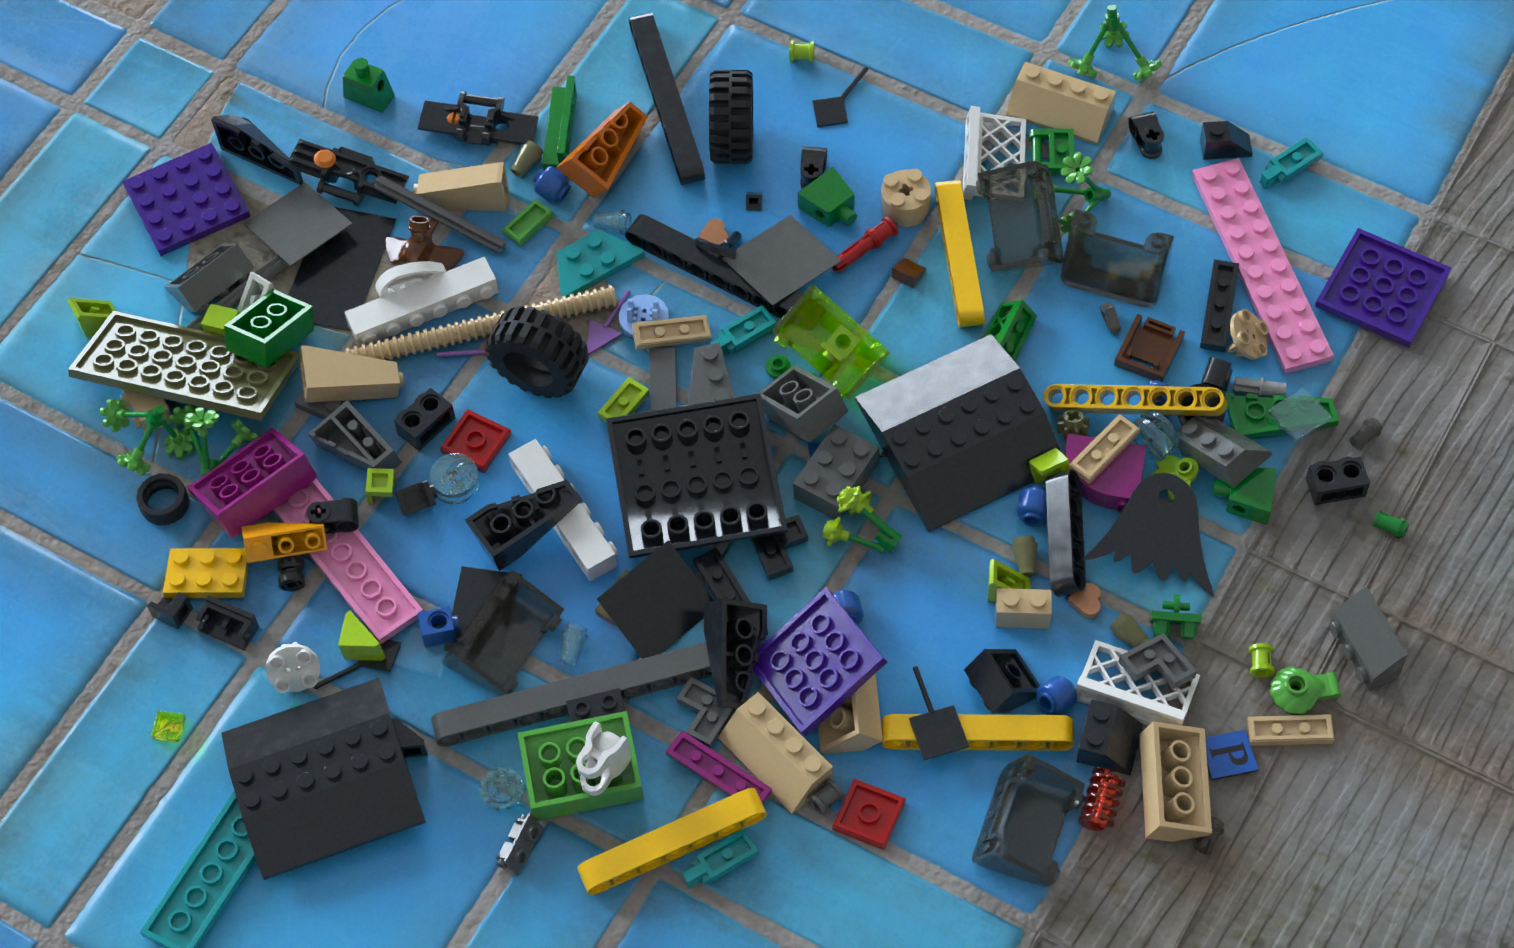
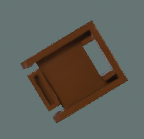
(1150, 345)

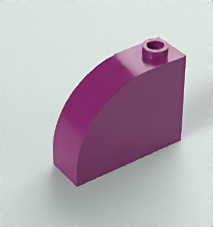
(1117, 481)

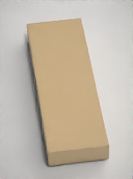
(671, 332)
(1104, 448)
(1290, 730)

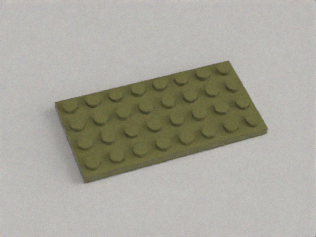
(180, 366)

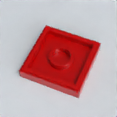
(476, 438)
(869, 814)

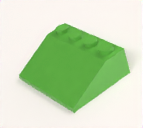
(552, 770)

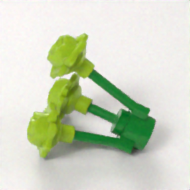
(860, 503)

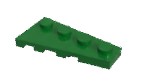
(1251, 416)

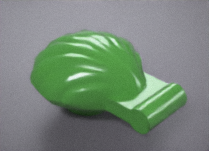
(1299, 690)

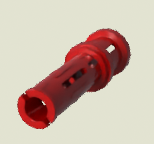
(872, 239)

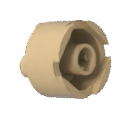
(906, 197)

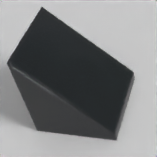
(753, 200)

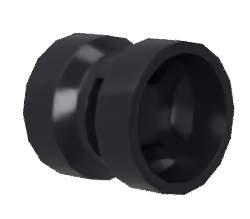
(291, 573)

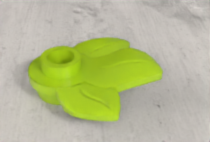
(1174, 466)

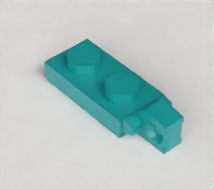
(1290, 162)
(745, 330)
(721, 859)

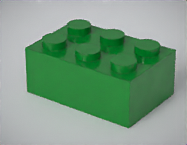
(269, 328)

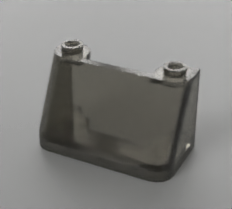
(1021, 216)
(1115, 265)
(503, 634)
(1027, 820)

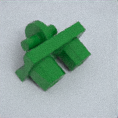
(1187, 621)

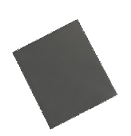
(297, 223)
(782, 260)

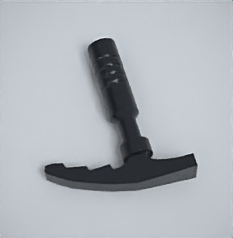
(724, 248)

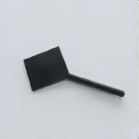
(832, 110)
(390, 650)

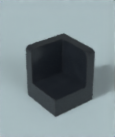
(171, 610)

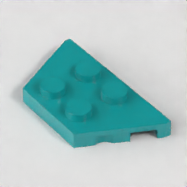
(593, 260)

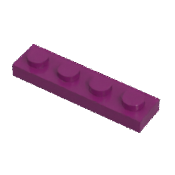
(714, 767)

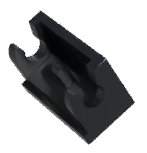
(227, 623)

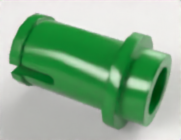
(1391, 524)

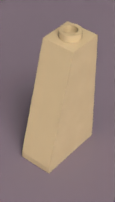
(466, 188)
(346, 376)

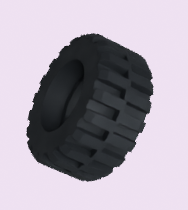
(731, 116)
(537, 352)

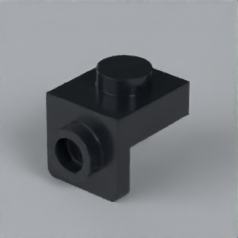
(416, 497)

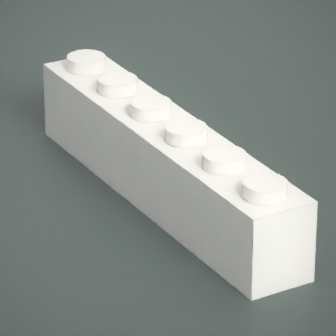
(422, 302)
(576, 529)

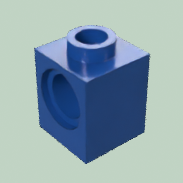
(431, 619)

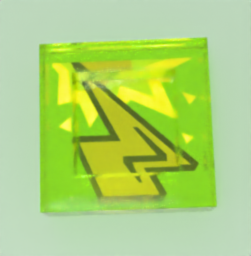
(168, 726)

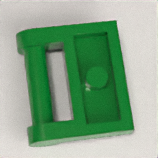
(1060, 146)

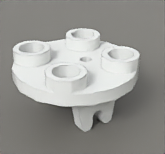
(294, 678)

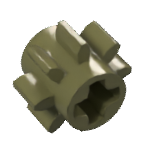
(1072, 423)

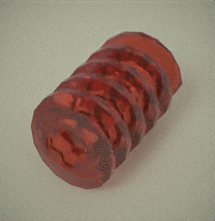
(1101, 799)

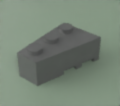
(709, 376)
(353, 440)

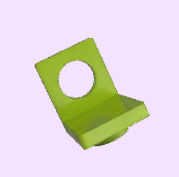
(832, 352)

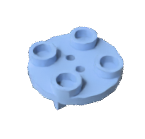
(633, 311)

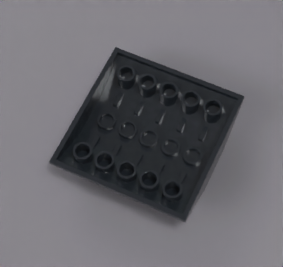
(959, 430)
(696, 475)
(321, 779)

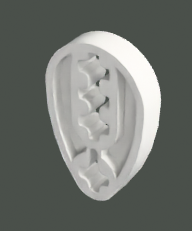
(407, 275)

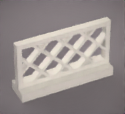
(974, 148)
(1131, 700)

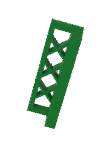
(560, 123)
(1013, 327)

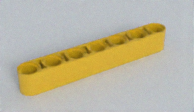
(959, 254)
(1124, 393)
(991, 732)
(671, 841)

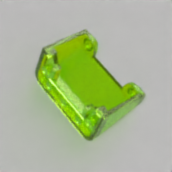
(812, 323)

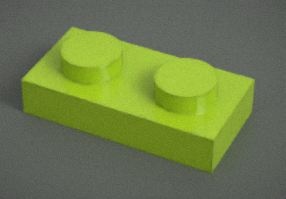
(624, 400)

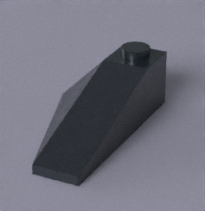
(247, 142)
(516, 525)
(733, 640)

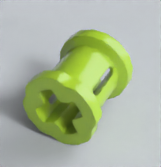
(801, 51)
(1261, 660)

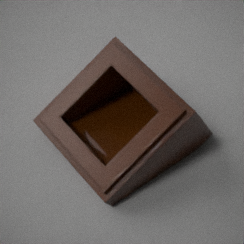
(908, 272)

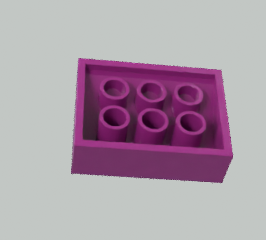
(253, 482)

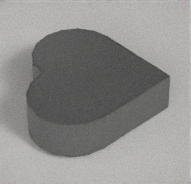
(1110, 317)

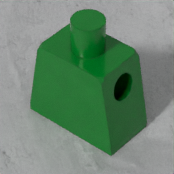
(367, 85)
(828, 199)
(1251, 497)

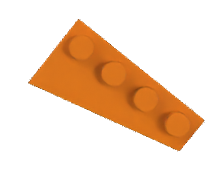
(604, 150)

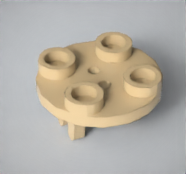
(1248, 335)

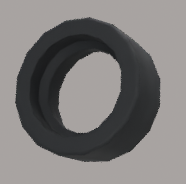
(154, 484)

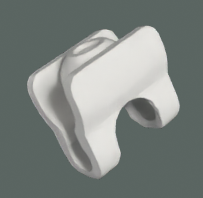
(606, 758)

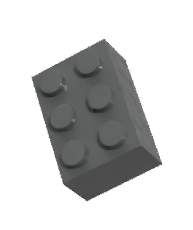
(802, 403)
(837, 463)

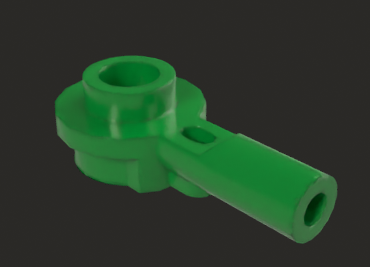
(777, 366)

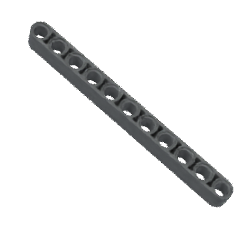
(550, 699)

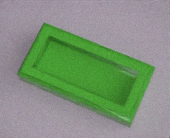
(527, 223)

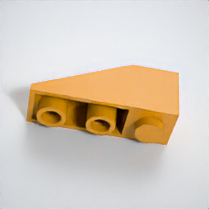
(282, 540)

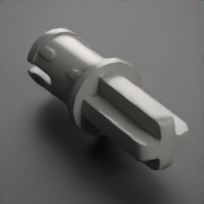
(1259, 387)

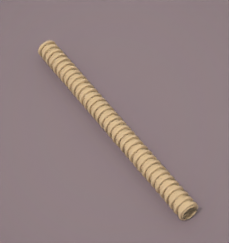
(480, 326)

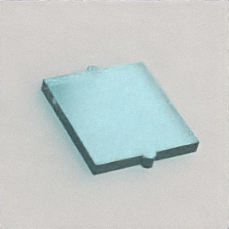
(1299, 414)
(422, 659)

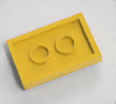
(206, 572)

